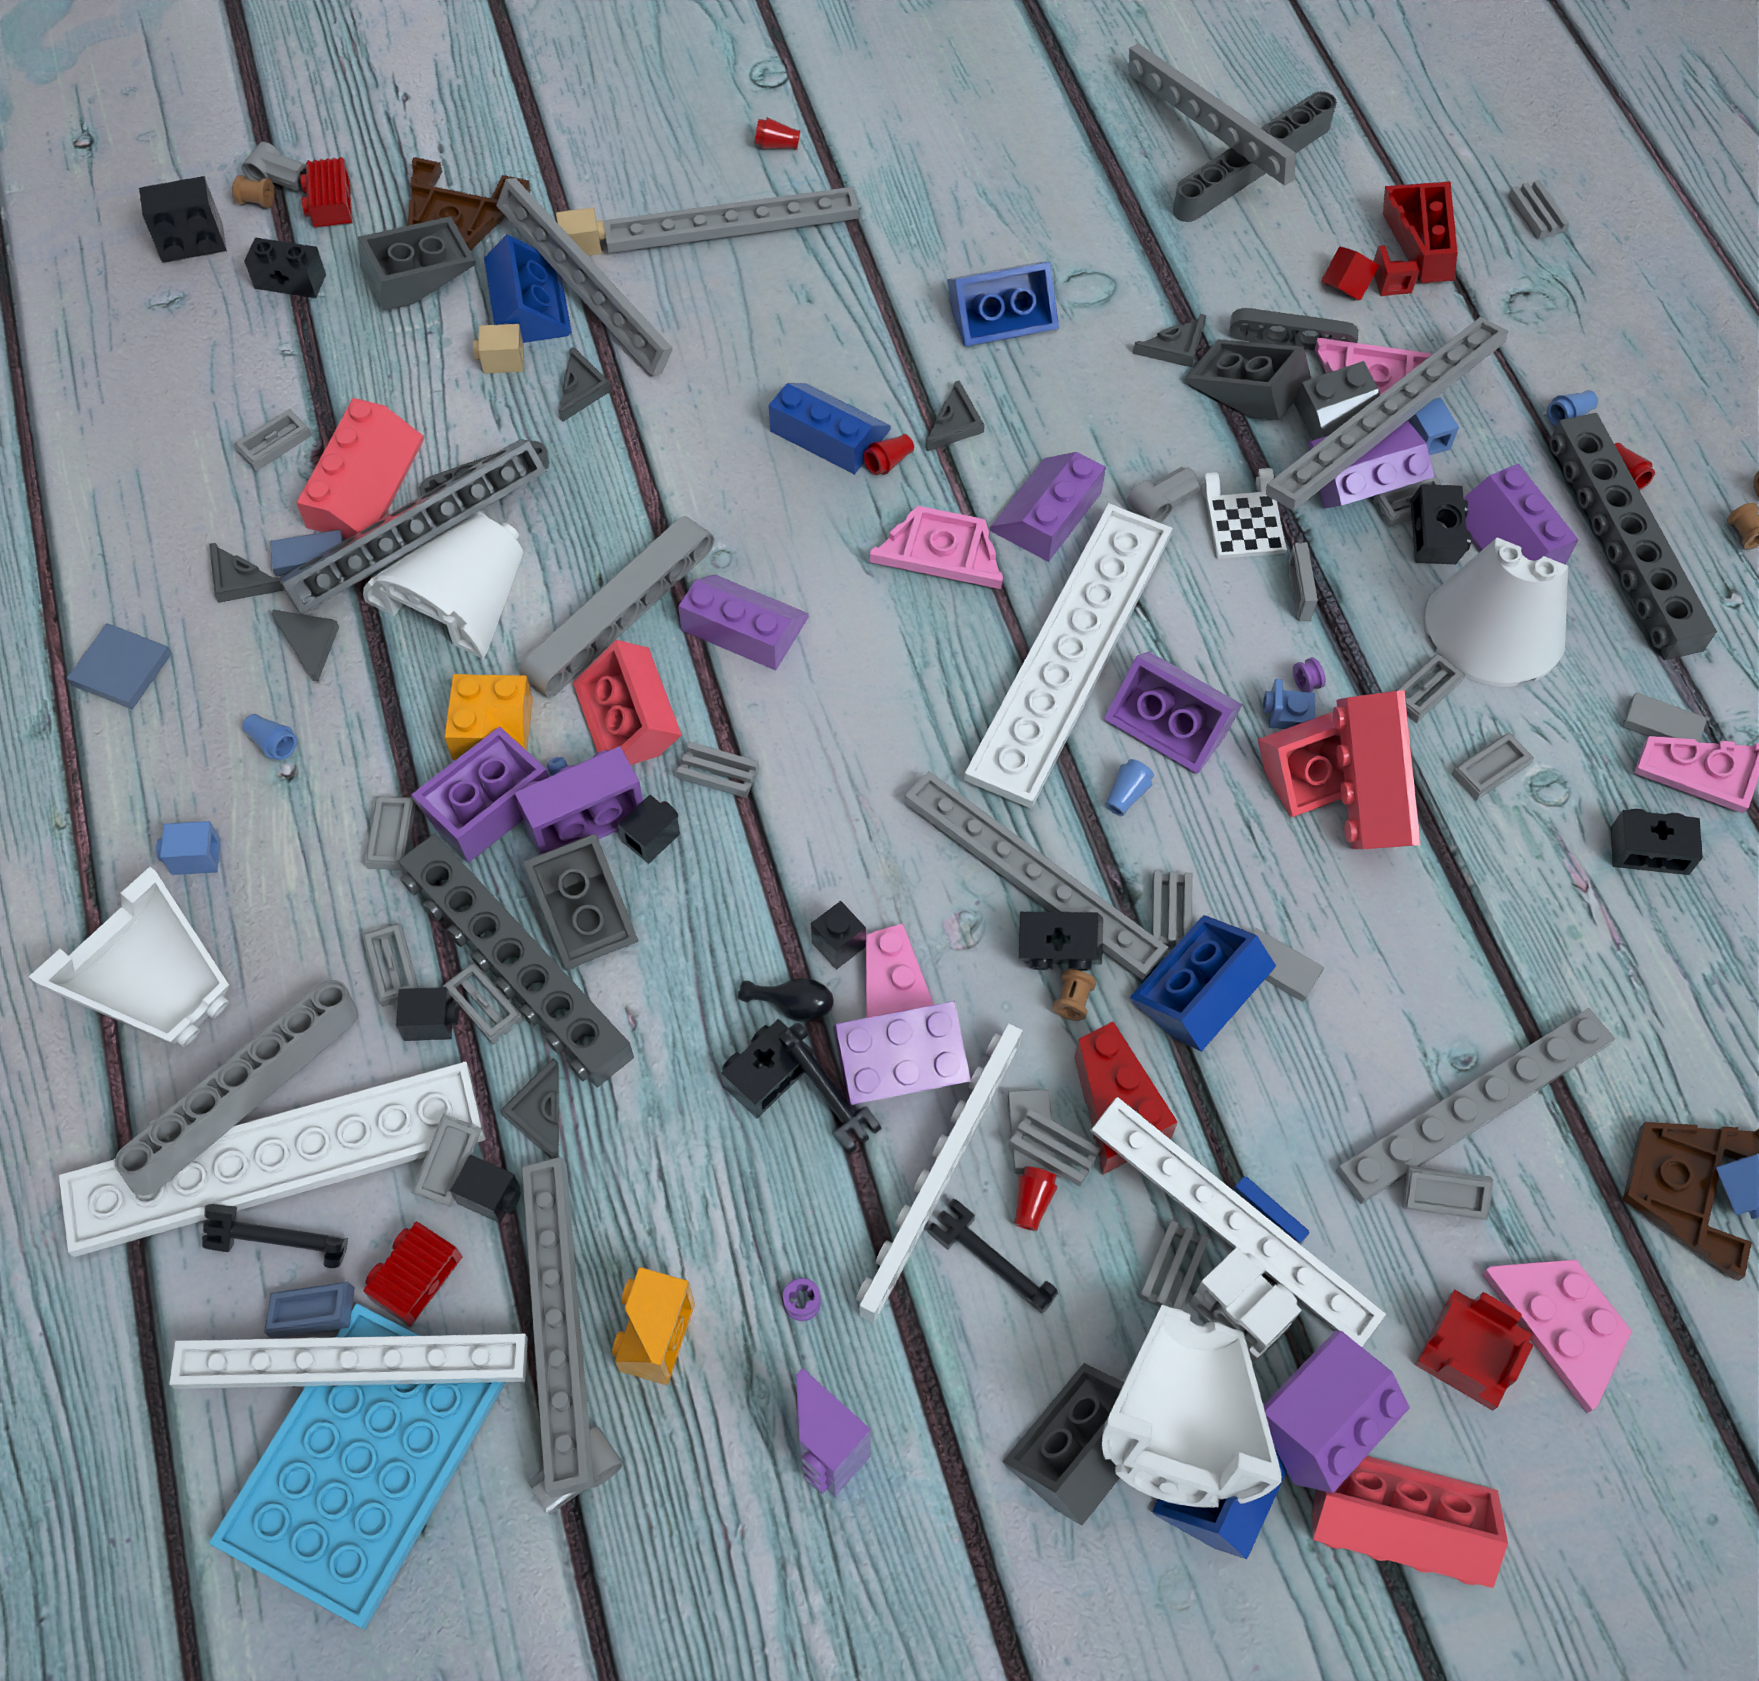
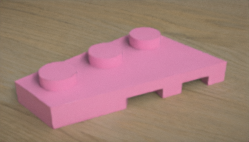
(1710, 771)
(893, 974)

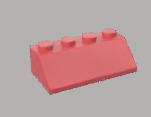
(359, 470)
(1377, 771)
(1415, 1521)

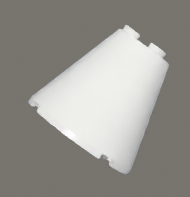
(455, 579)
(1501, 616)
(142, 967)
(1192, 1417)

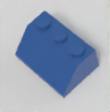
(526, 291)
(1004, 303)
(824, 425)
(1204, 981)
(1226, 1528)

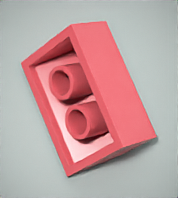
(627, 703)
(1304, 764)

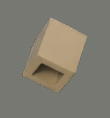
(583, 229)
(500, 348)

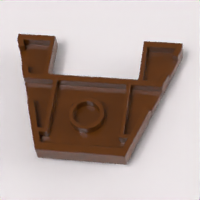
(471, 213)
(1676, 1184)

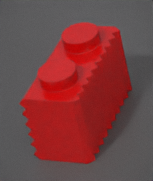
(327, 192)
(412, 1273)

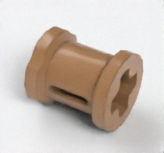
(253, 191)
(1747, 523)
(1074, 995)

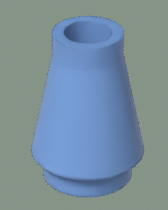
(1571, 406)
(271, 737)
(1130, 784)

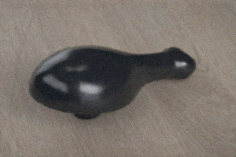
(796, 999)

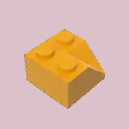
(482, 705)
(657, 1323)

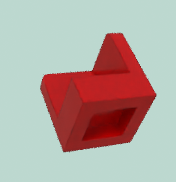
(1350, 272)
(1394, 276)

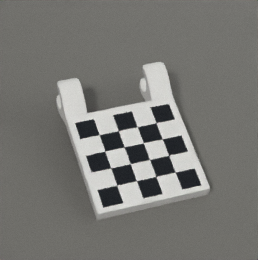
(1244, 522)

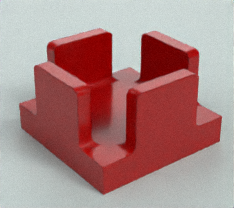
(1476, 1347)

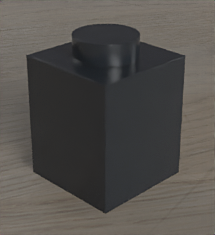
(650, 828)
(838, 935)
(426, 1014)
(486, 1189)

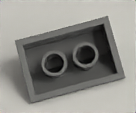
(1063, 1448)

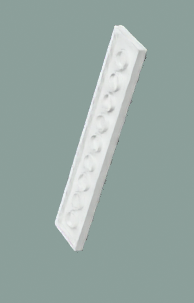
(1068, 656)
(272, 1159)

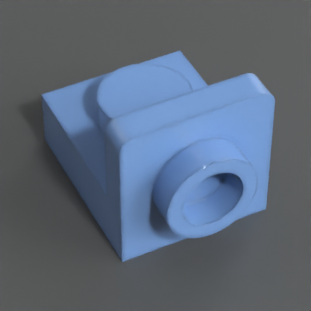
(1288, 707)

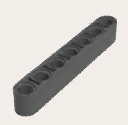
(1233, 172)

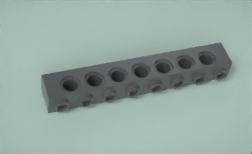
(411, 525)
(1632, 537)
(436, 862)

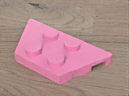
(1384, 363)
(942, 546)
(1568, 1322)

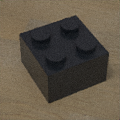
(182, 219)

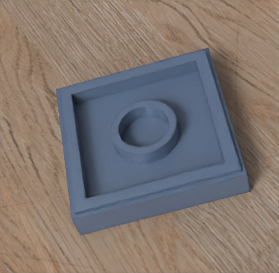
(119, 666)

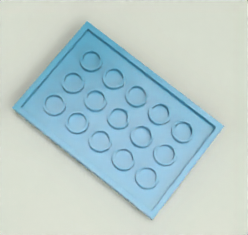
(353, 1482)

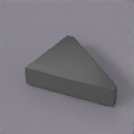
(1174, 344)
(581, 385)
(955, 420)
(238, 578)
(309, 638)
(536, 1109)

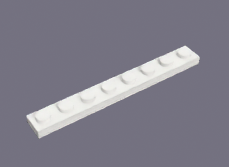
(932, 1183)
(1237, 1221)
(349, 1361)

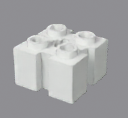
(1246, 1302)

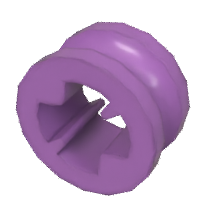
(1309, 675)
(812, 1306)

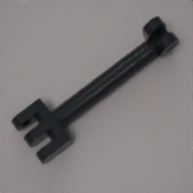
(851, 1121)
(223, 1229)
(958, 1229)

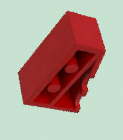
(1424, 227)
(1110, 1071)

